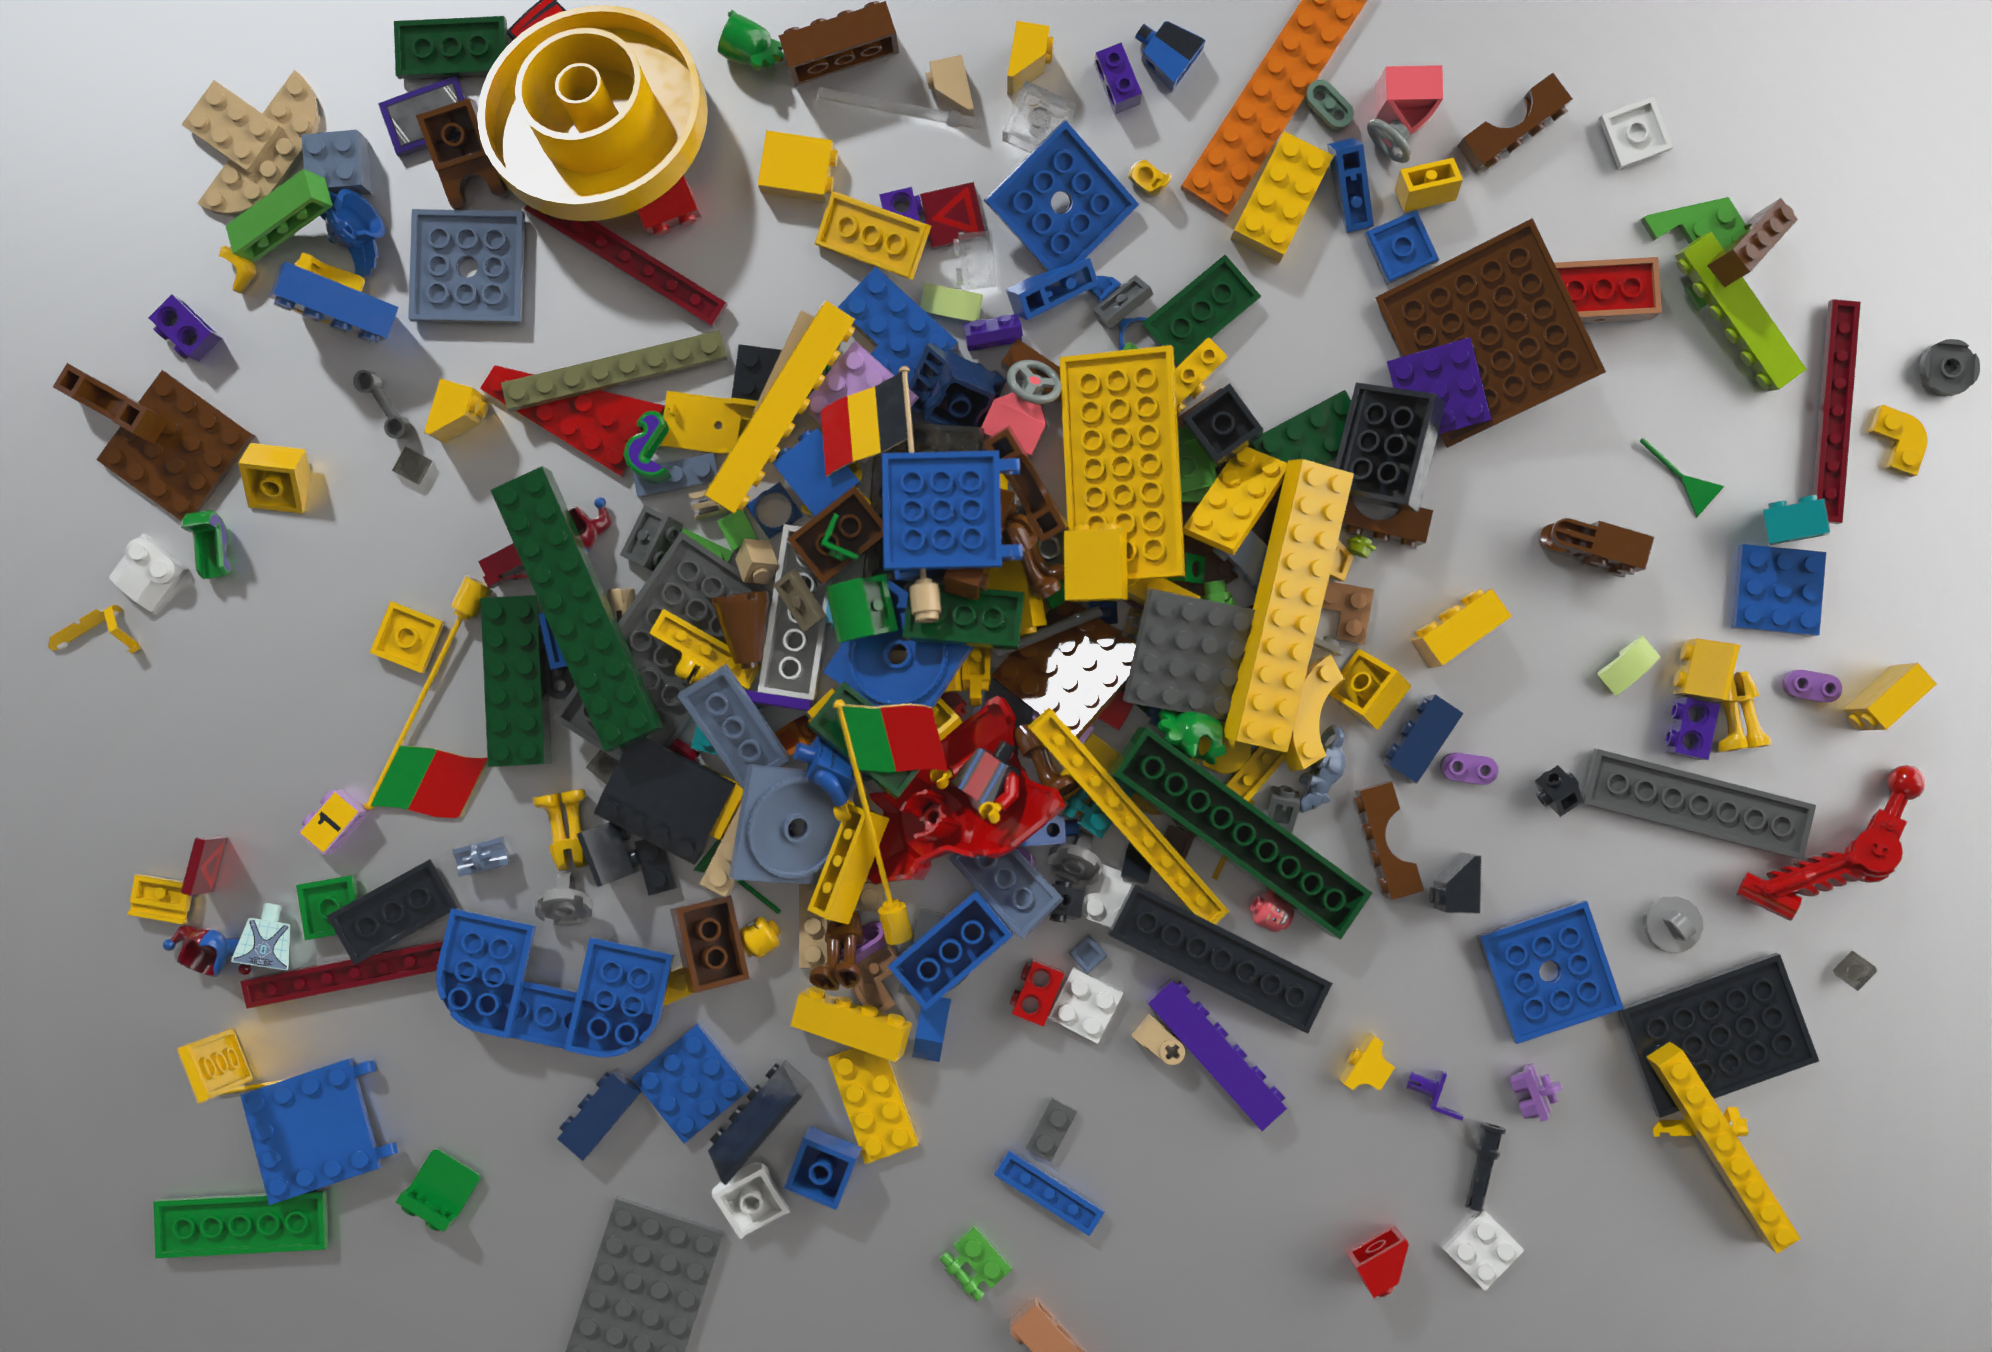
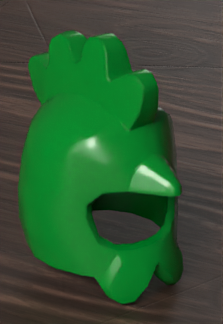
(748, 43)
(1185, 730)

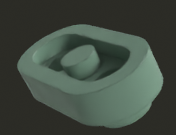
(1331, 104)

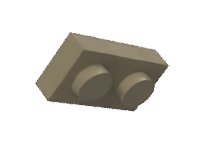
(799, 600)

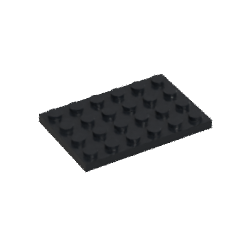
(1729, 1025)

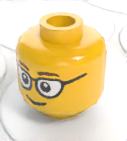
(760, 937)

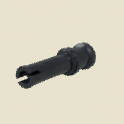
(1486, 1153)

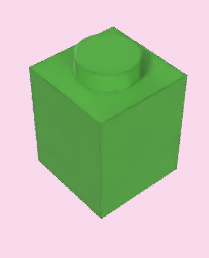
(737, 528)

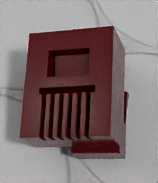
(502, 567)

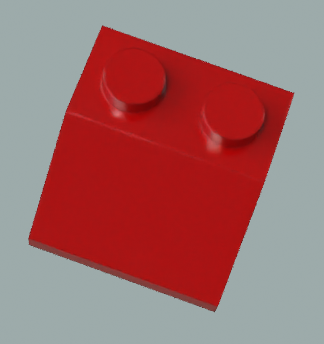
(670, 209)
(1380, 1261)

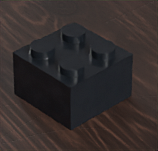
(1223, 425)

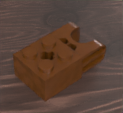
(459, 159)
(1598, 545)

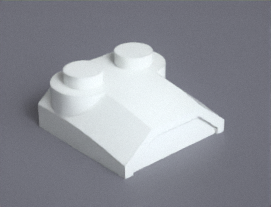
(147, 572)
(1106, 896)
(750, 1199)

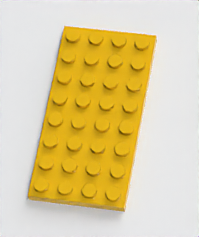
(1125, 453)

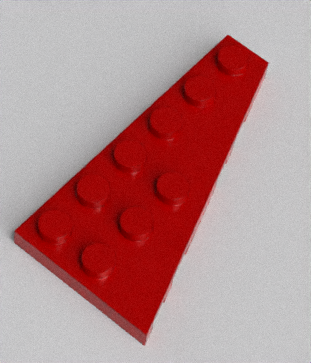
(590, 422)

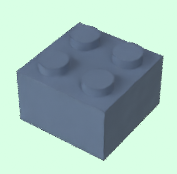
(340, 159)

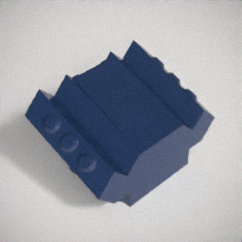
(953, 388)

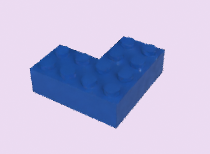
(893, 323)

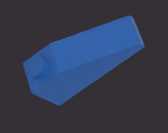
(1351, 183)
(1051, 288)

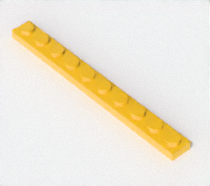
(1126, 816)

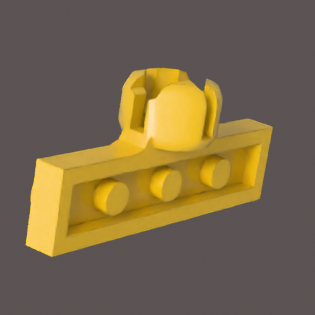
(698, 650)

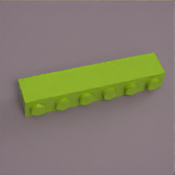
(1742, 316)

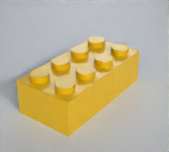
(1281, 197)

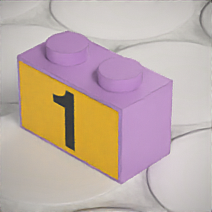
(332, 821)

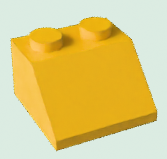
(1029, 54)
(455, 411)
(275, 477)
(1706, 669)
(1369, 689)

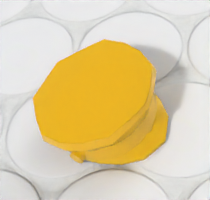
(1235, 757)

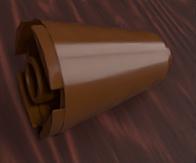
(743, 625)

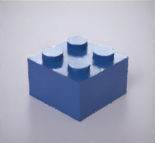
(822, 1167)

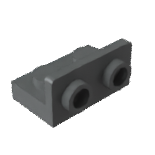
(650, 538)

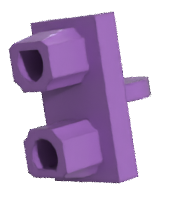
(1537, 1105)

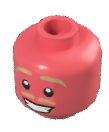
(1271, 912)

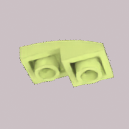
(951, 302)
(1629, 666)

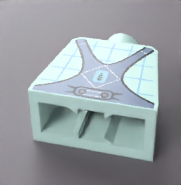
(265, 940)

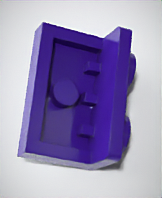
(992, 332)

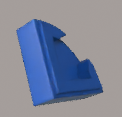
(1106, 287)

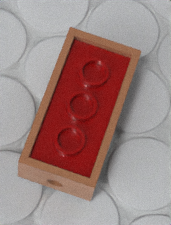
(1613, 289)

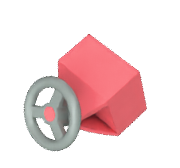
(1404, 105)
(1023, 407)

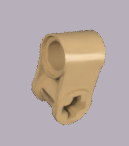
(1156, 1037)

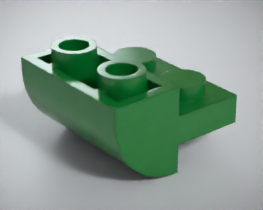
(861, 608)

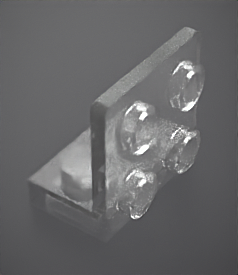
(977, 260)

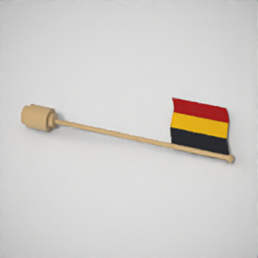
(869, 426)

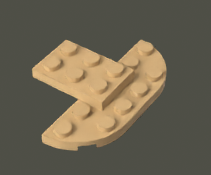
(259, 145)

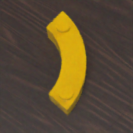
(1305, 742)

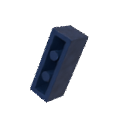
(1422, 738)
(598, 1113)

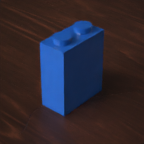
(806, 472)

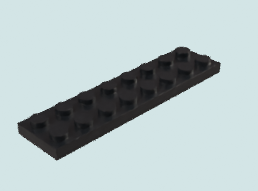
(1220, 958)

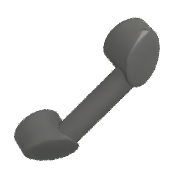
(370, 382)

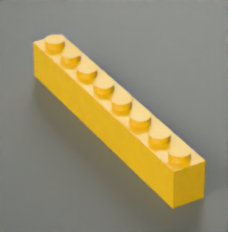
(779, 406)
(1723, 1147)

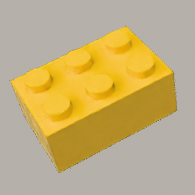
(1460, 627)

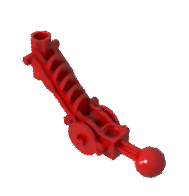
(1866, 859)

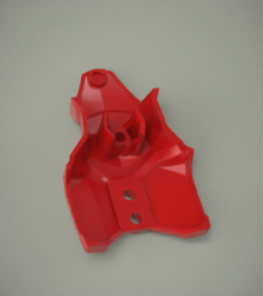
(938, 821)

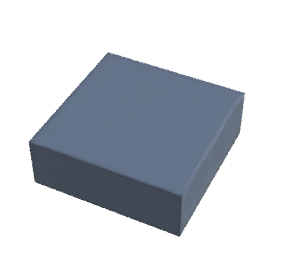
(1087, 954)

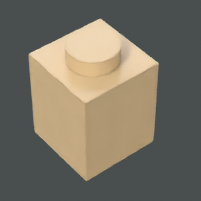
(756, 561)

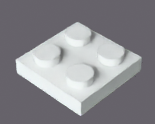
(1636, 132)
(1085, 1005)
(1483, 1249)

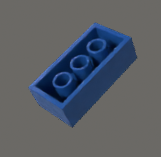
(333, 302)
(950, 950)

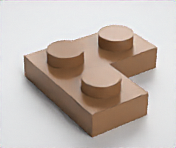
(1354, 609)
(874, 969)

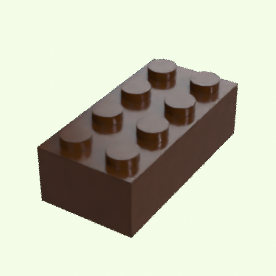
(839, 42)

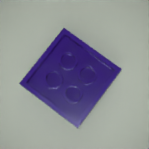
(1452, 375)

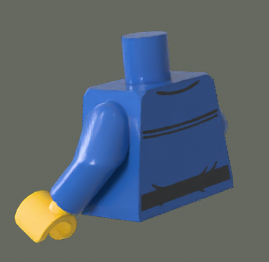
(830, 772)

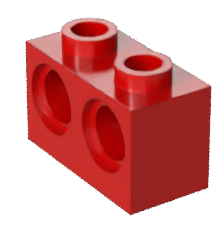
(1044, 994)

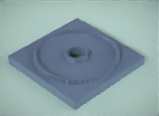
(440, 246)
(762, 840)

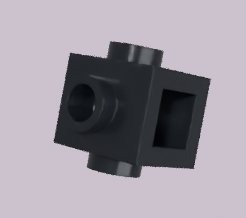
(1558, 790)
(1072, 904)

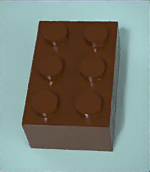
(855, 531)
(709, 944)

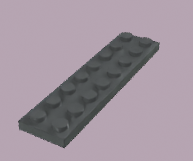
(1698, 804)

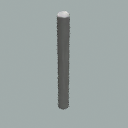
(1054, 629)

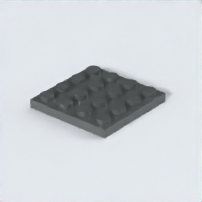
(1187, 654)

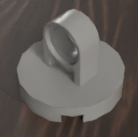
(1075, 861)
(564, 903)
(1673, 924)

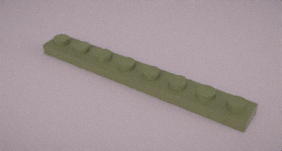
(613, 371)

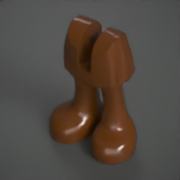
(1042, 577)
(1033, 749)
(847, 972)

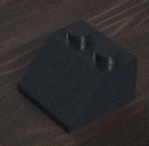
(609, 853)
(1458, 886)

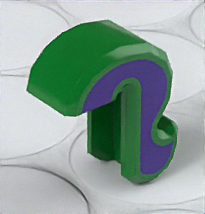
(642, 447)
(209, 543)

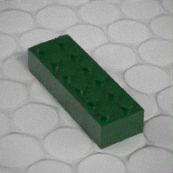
(514, 682)

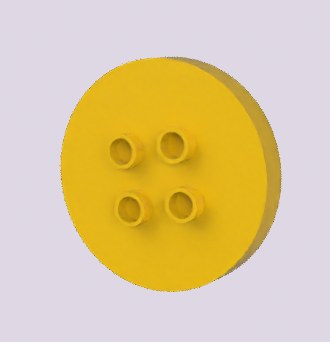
(593, 113)

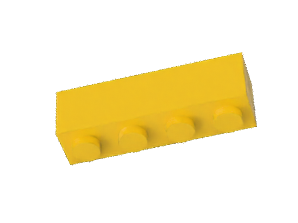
(847, 867)
(851, 1024)

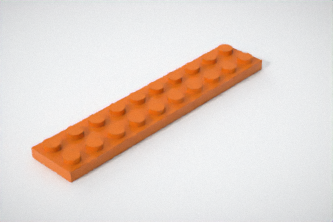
(1269, 101)

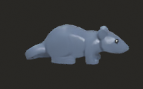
(1325, 771)

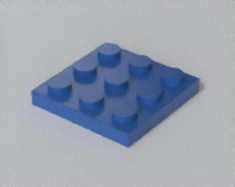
(1779, 589)
(691, 1083)

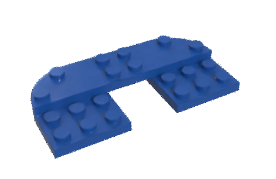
(486, 990)

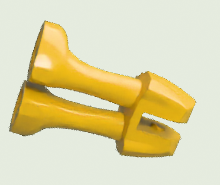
(1742, 691)
(561, 844)

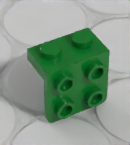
(439, 1190)

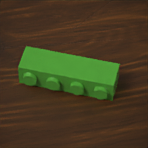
(279, 215)

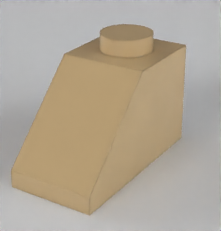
(951, 83)

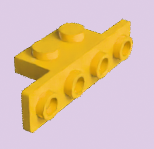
(1194, 371)

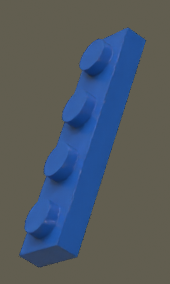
(1049, 1192)

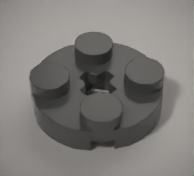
(1960, 356)

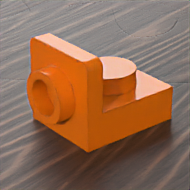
(795, 732)

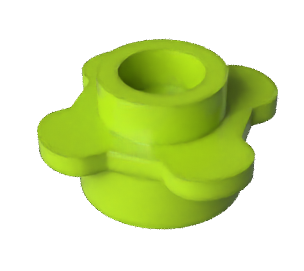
(1360, 546)

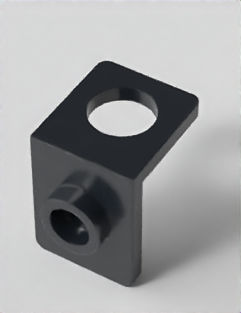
(1135, 866)

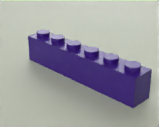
(1216, 1054)

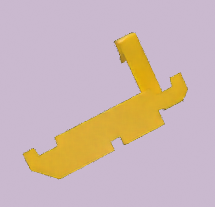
(88, 622)
(1681, 1127)

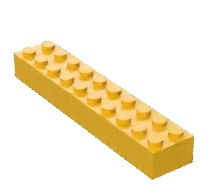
(1288, 604)

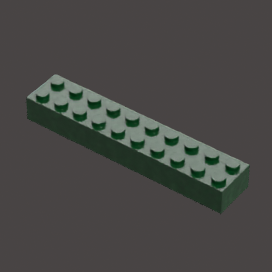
(577, 609)
(1239, 832)

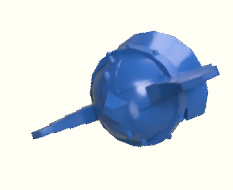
(355, 225)

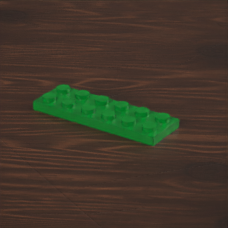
(239, 1225)

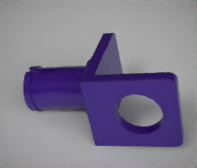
(1433, 1090)

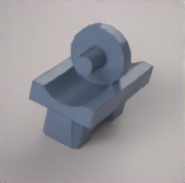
(481, 856)

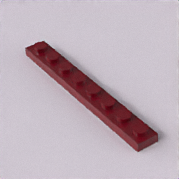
(638, 265)
(1836, 406)
(341, 974)

